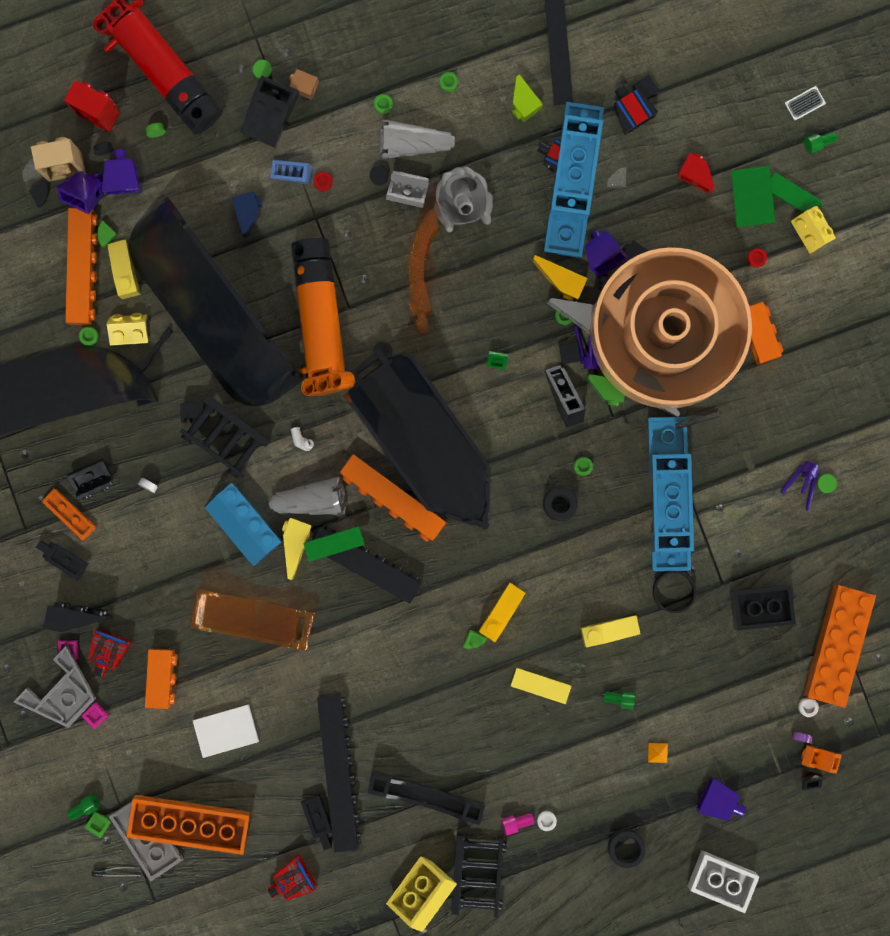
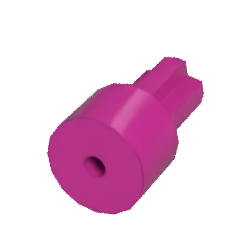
(511, 824)

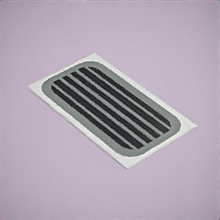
(805, 103)

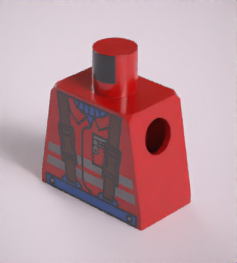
(107, 651)
(292, 880)

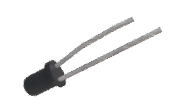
(101, 873)

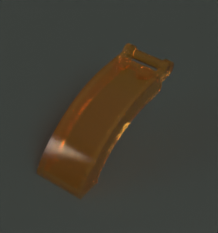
(420, 302)
(250, 619)

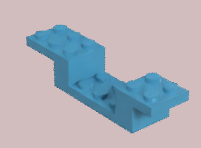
(574, 179)
(672, 495)

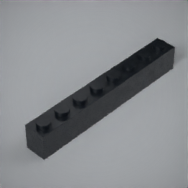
(337, 772)

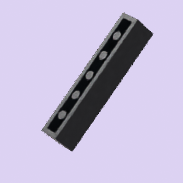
(375, 569)

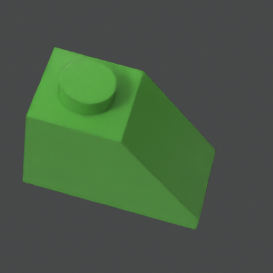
(606, 390)

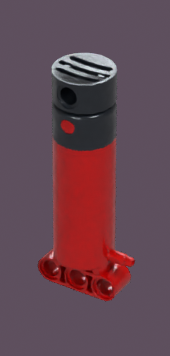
(158, 63)

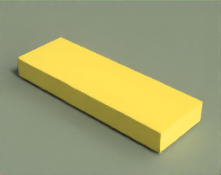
(540, 685)

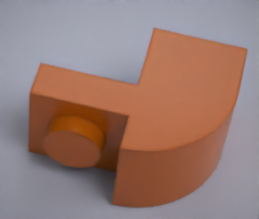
(821, 759)

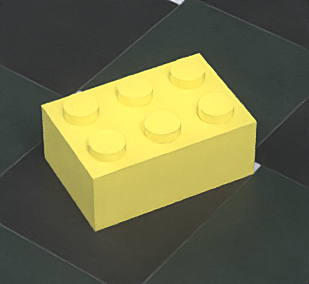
(421, 894)

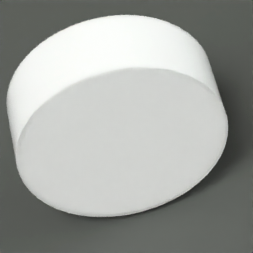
(148, 485)
(808, 707)
(546, 821)

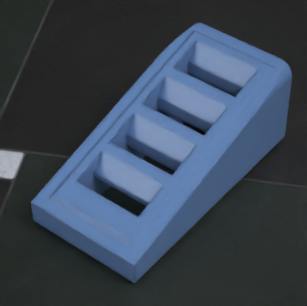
(305, 167)

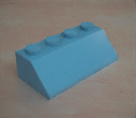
(243, 524)

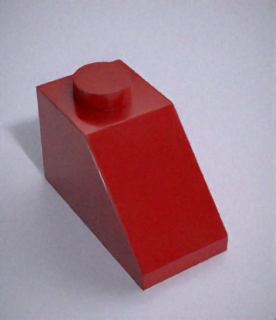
(697, 173)

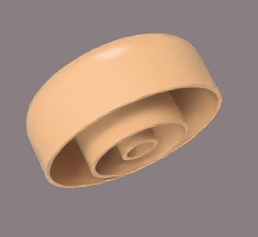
(675, 321)

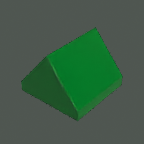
(497, 360)

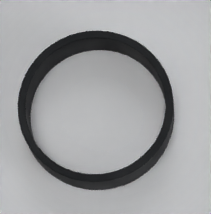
(693, 594)

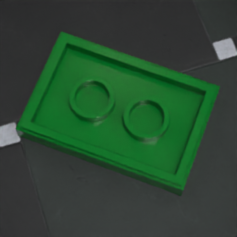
(753, 196)

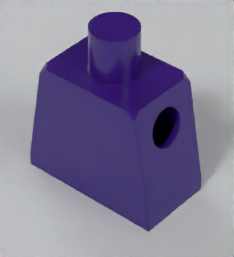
(120, 175)
(81, 191)
(604, 253)
(719, 801)

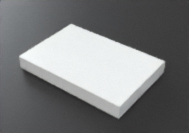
(225, 731)

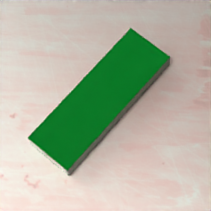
(793, 194)
(334, 544)

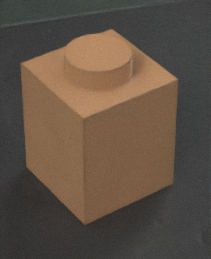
(303, 83)

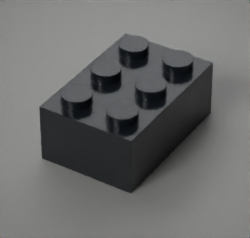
(762, 607)

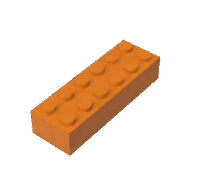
(839, 645)
(188, 824)

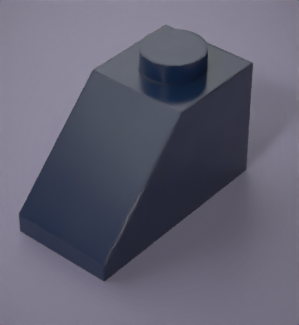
(247, 211)

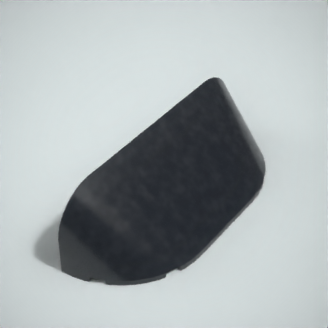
(208, 308)
(67, 385)

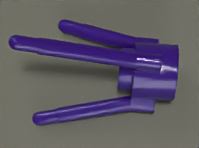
(587, 359)
(809, 473)

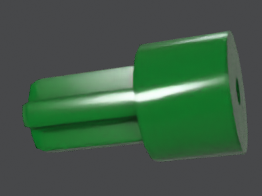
(816, 142)
(626, 700)
(87, 806)

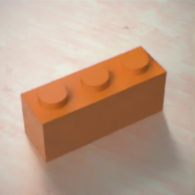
(763, 338)
(160, 678)

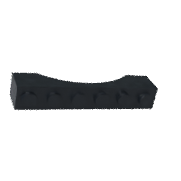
(411, 792)

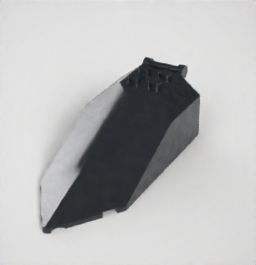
(421, 437)

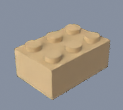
(57, 159)

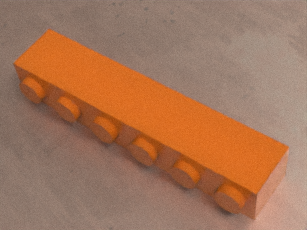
(81, 267)
(391, 496)

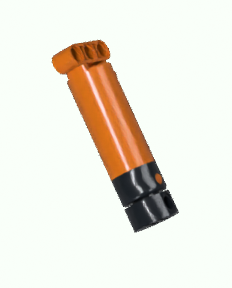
(319, 319)

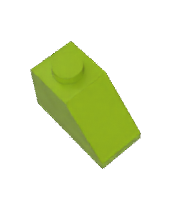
(524, 100)

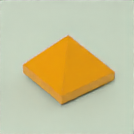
(657, 752)

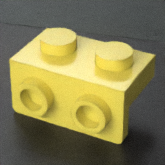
(813, 229)
(127, 329)

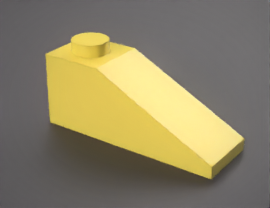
(123, 270)
(294, 536)
(609, 631)

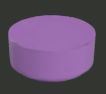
(802, 737)

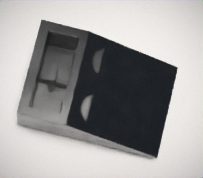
(269, 111)
(64, 618)

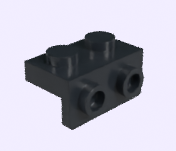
(90, 479)

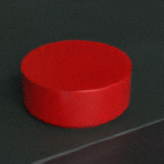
(323, 181)
(757, 258)

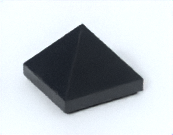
(812, 780)

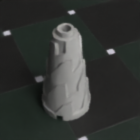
(410, 140)
(312, 499)

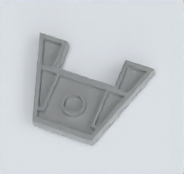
(67, 698)

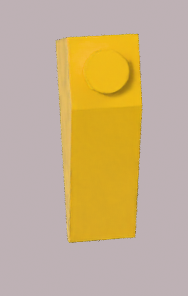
(563, 280)
(502, 612)

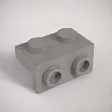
(407, 189)

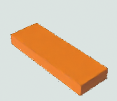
(69, 514)

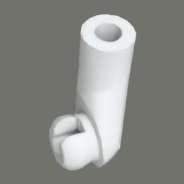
(301, 442)

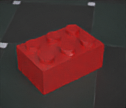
(92, 105)

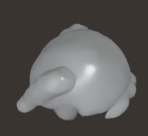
(462, 198)

